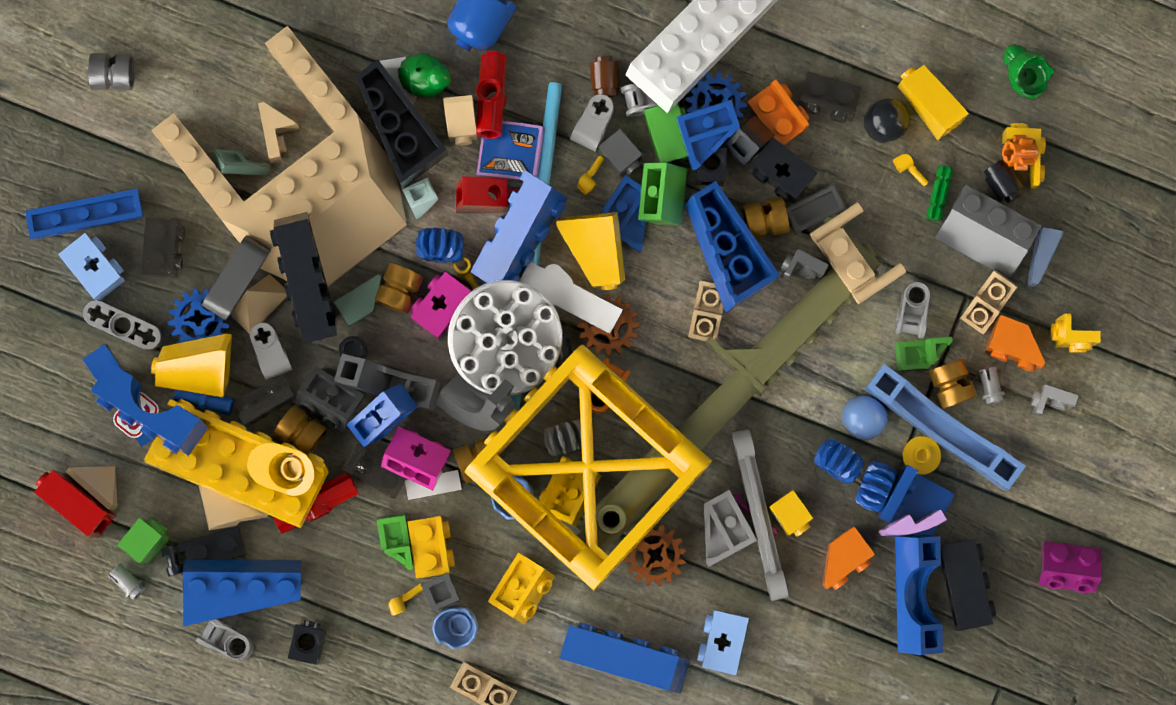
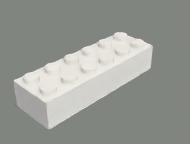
(692, 47)

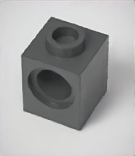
(620, 153)
(441, 592)

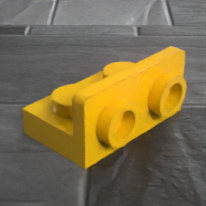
(430, 547)
(521, 588)

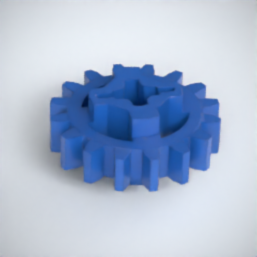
(708, 93)
(184, 321)

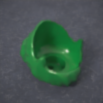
(1035, 67)
(429, 81)

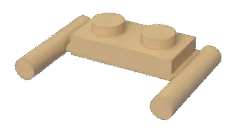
(848, 260)

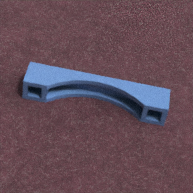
(946, 431)

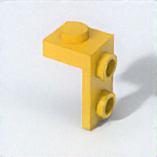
(1037, 171)

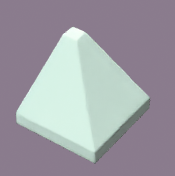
(420, 197)

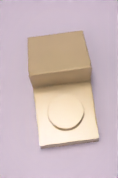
(273, 124)

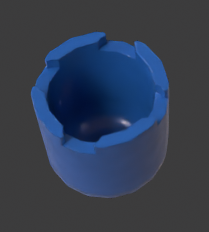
(479, 22)

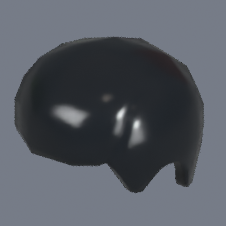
(887, 120)

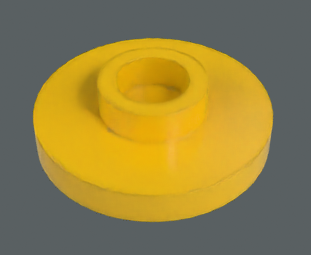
(922, 454)

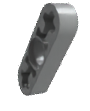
(107, 309)

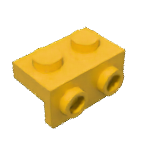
(1074, 340)
(566, 495)

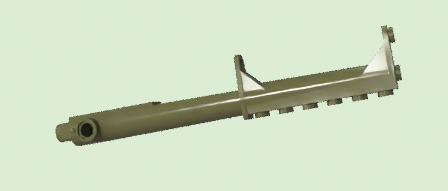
(751, 371)

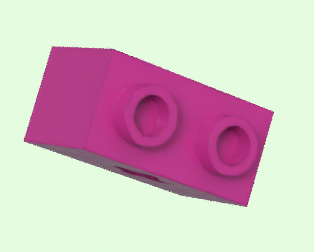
(423, 309)
(423, 469)

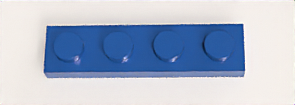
(84, 214)

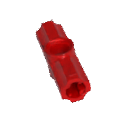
(491, 109)
(329, 496)

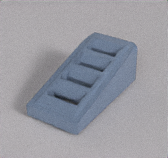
(1043, 251)

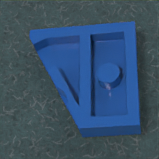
(707, 130)
(627, 202)

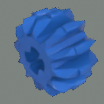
(439, 245)
(839, 461)
(875, 486)

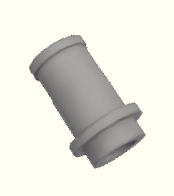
(991, 387)
(127, 582)

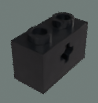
(778, 156)

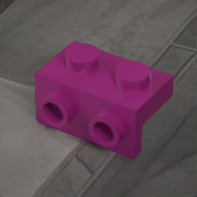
(1071, 567)

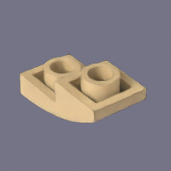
(988, 301)
(706, 312)
(481, 687)

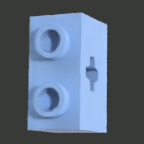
(78, 258)
(727, 659)

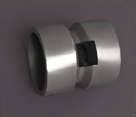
(111, 71)

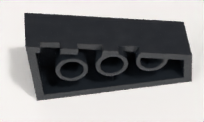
(404, 132)
(305, 277)

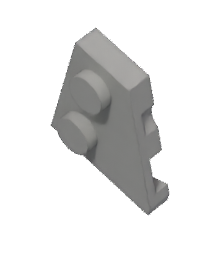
(725, 528)

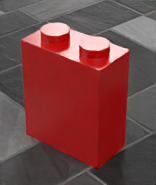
(74, 503)

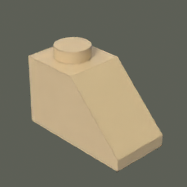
(460, 119)

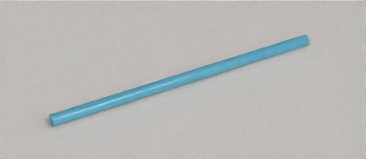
(546, 159)

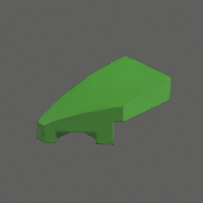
(919, 354)
(395, 538)

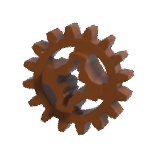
(615, 342)
(666, 564)

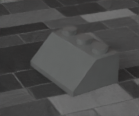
(987, 231)

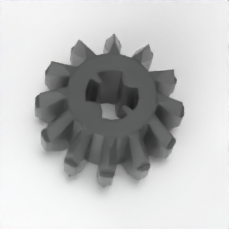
(563, 437)

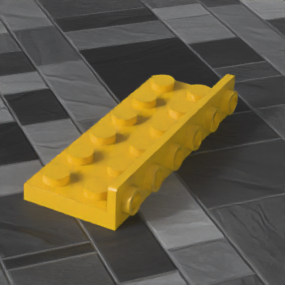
(221, 466)

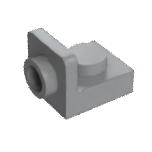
(1058, 399)

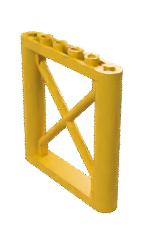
(588, 375)

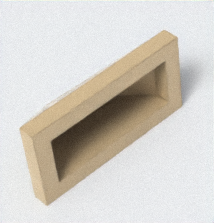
(259, 303)
(98, 482)

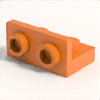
(779, 112)

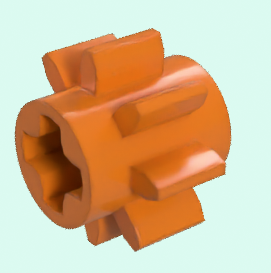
(1020, 152)

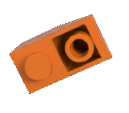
(1014, 342)
(845, 555)

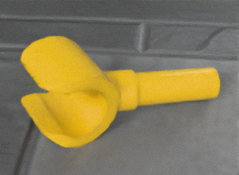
(906, 162)
(585, 182)
(467, 274)
(397, 605)

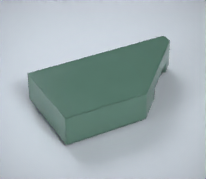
(237, 163)
(359, 302)

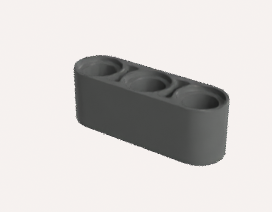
(236, 277)

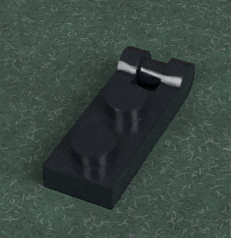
(216, 546)

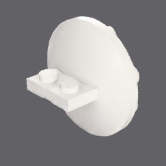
(505, 334)

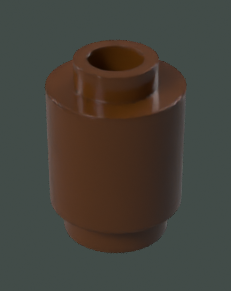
(604, 76)

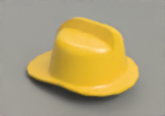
(281, 468)

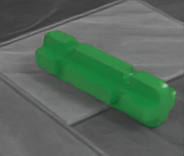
(939, 193)

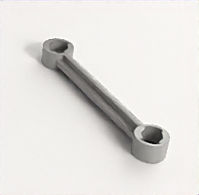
(746, 456)

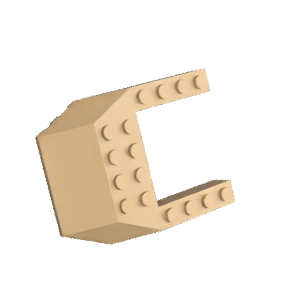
(340, 182)

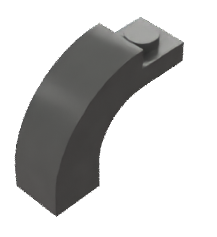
(375, 379)
(476, 407)

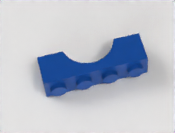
(176, 426)
(916, 626)

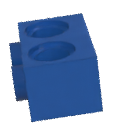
(382, 415)

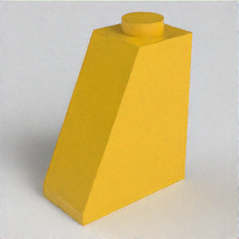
(932, 101)
(596, 246)
(195, 365)

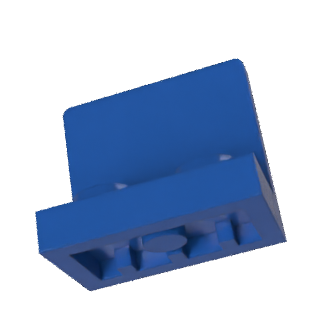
(914, 497)

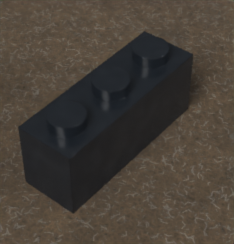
(966, 585)

